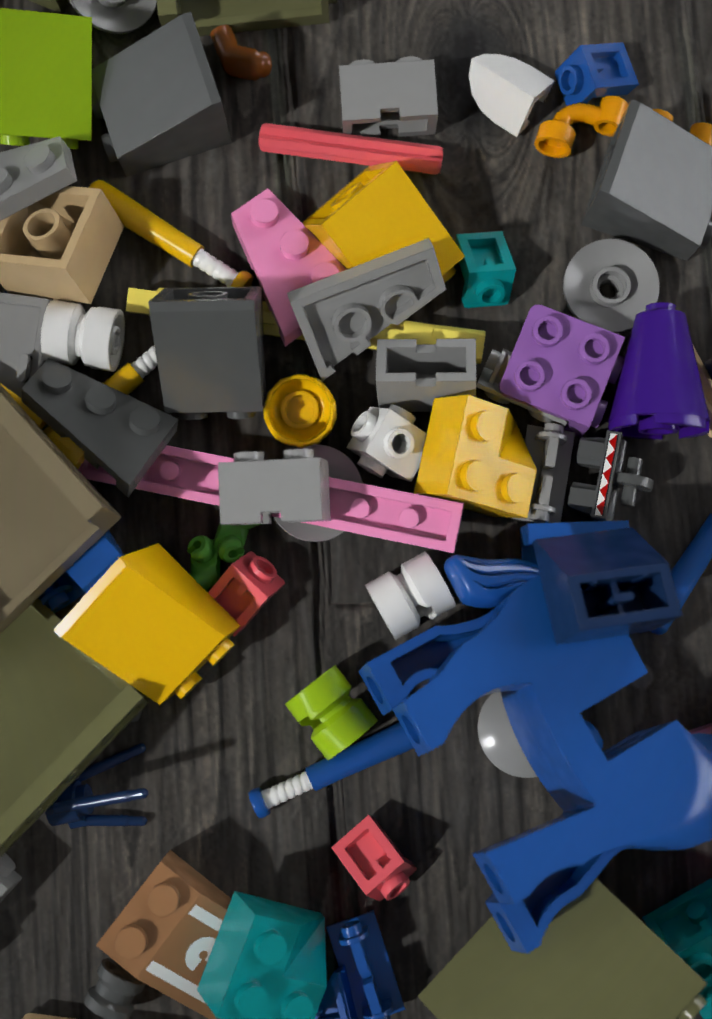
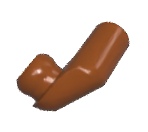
(239, 60)

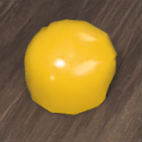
(300, 411)

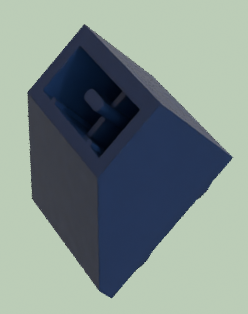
(604, 585)

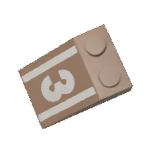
(169, 931)

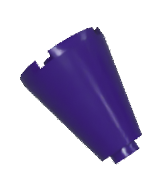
(659, 379)

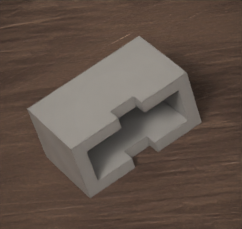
(389, 97)
(417, 374)
(259, 487)

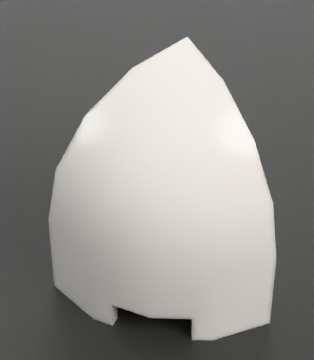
(507, 89)

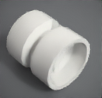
(75, 335)
(410, 595)

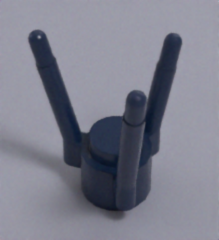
(78, 800)

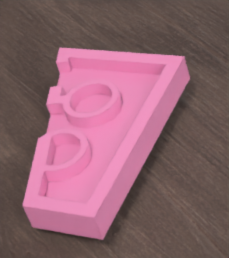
(281, 255)

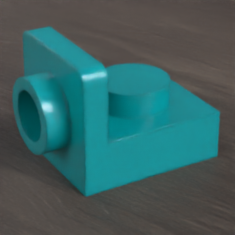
(485, 269)

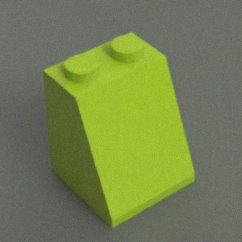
(45, 77)

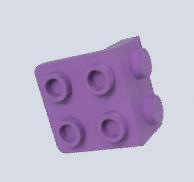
(563, 367)

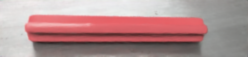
(349, 148)

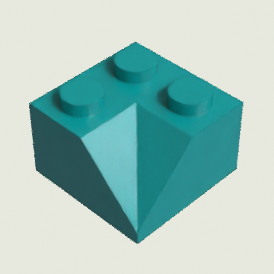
(266, 962)

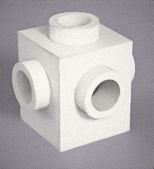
(388, 442)

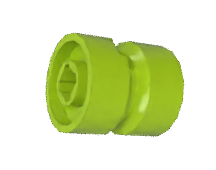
(331, 712)

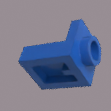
(596, 72)

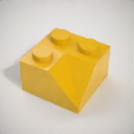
(476, 458)

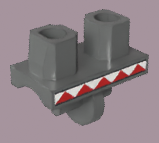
(608, 456)

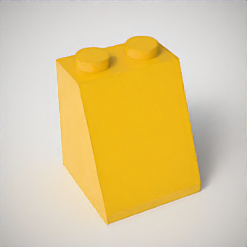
(378, 216)
(150, 624)

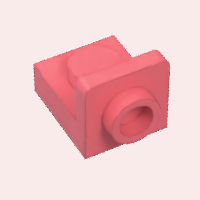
(246, 587)
(374, 860)

